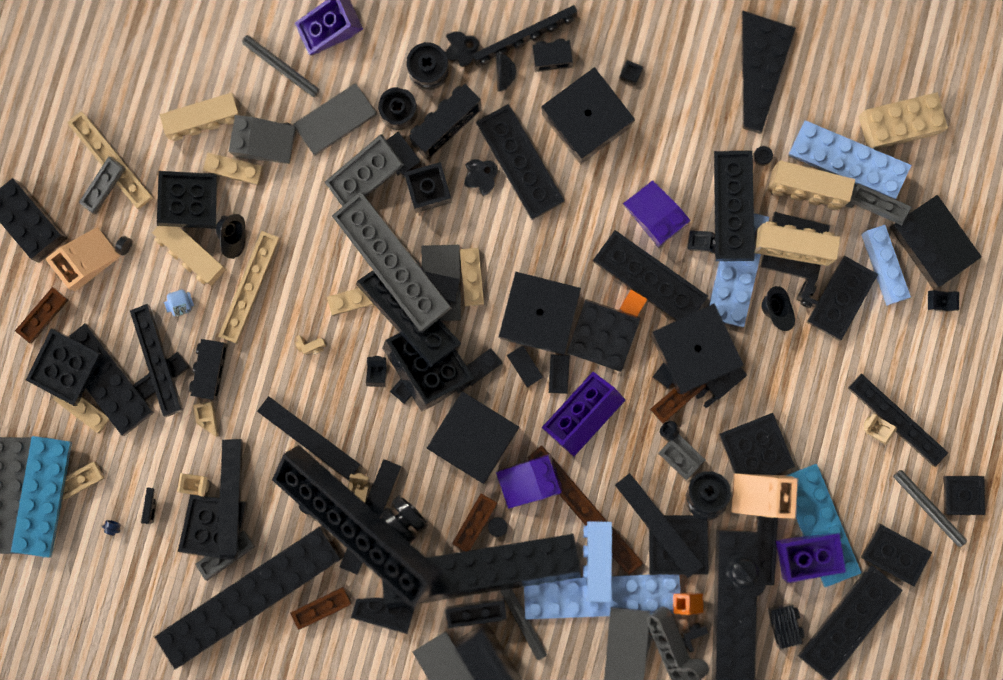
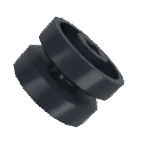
(427, 76)
(709, 506)
(406, 517)

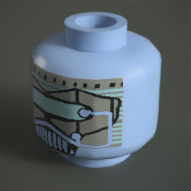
(179, 302)

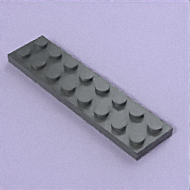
(391, 262)

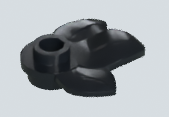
(458, 49)
(479, 178)

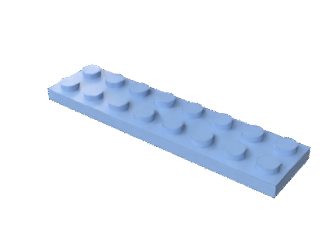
(566, 597)

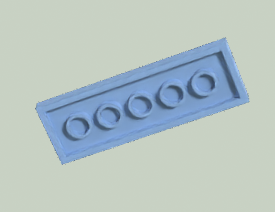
(849, 159)
(735, 285)

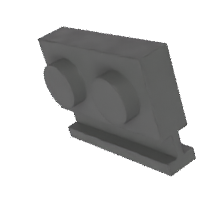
(681, 457)

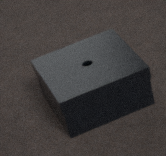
(587, 115)
(539, 313)
(696, 349)
(472, 437)
(485, 655)

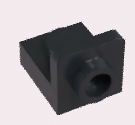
(702, 241)
(808, 289)

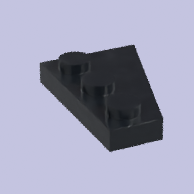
(376, 613)

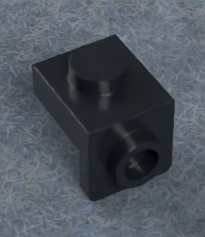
(943, 301)
(376, 371)
(694, 631)

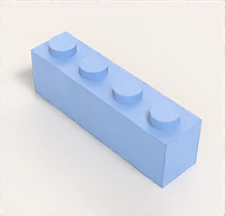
(885, 265)
(598, 561)

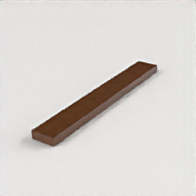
(588, 513)

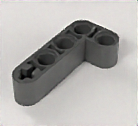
(673, 648)

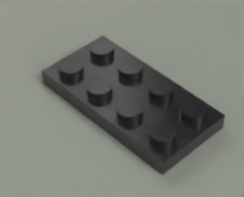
(842, 298)

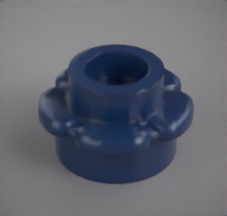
(111, 527)

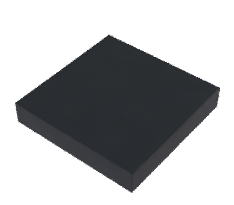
(964, 495)

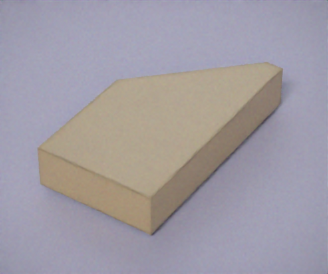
(206, 417)

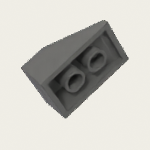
(261, 139)

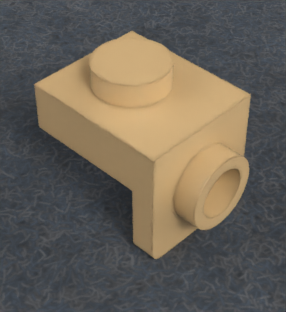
(313, 347)
(879, 428)
(193, 484)
(359, 485)

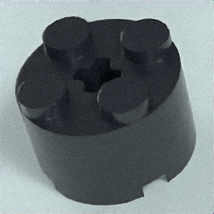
(403, 99)

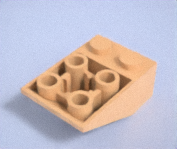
(83, 259)
(764, 495)

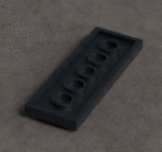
(520, 162)
(734, 206)
(649, 277)
(431, 345)
(112, 387)
(850, 623)

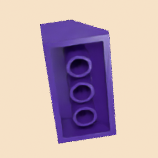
(583, 413)

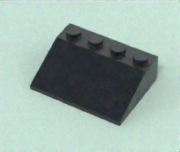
(936, 242)
(426, 384)

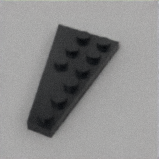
(763, 57)

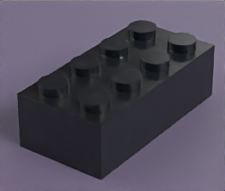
(445, 121)
(28, 221)

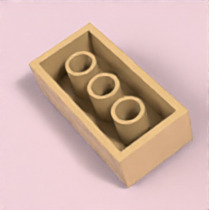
(903, 121)
(810, 185)
(796, 244)

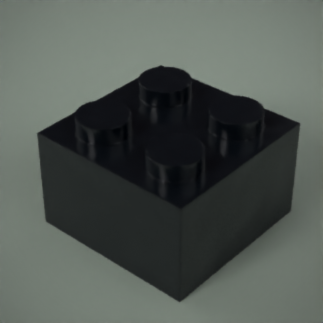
(428, 187)

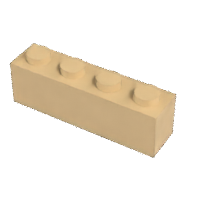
(199, 116)
(190, 252)

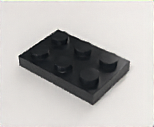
(896, 555)

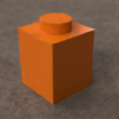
(633, 303)
(688, 603)

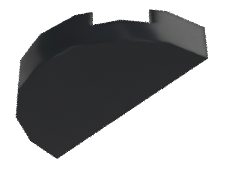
(505, 71)

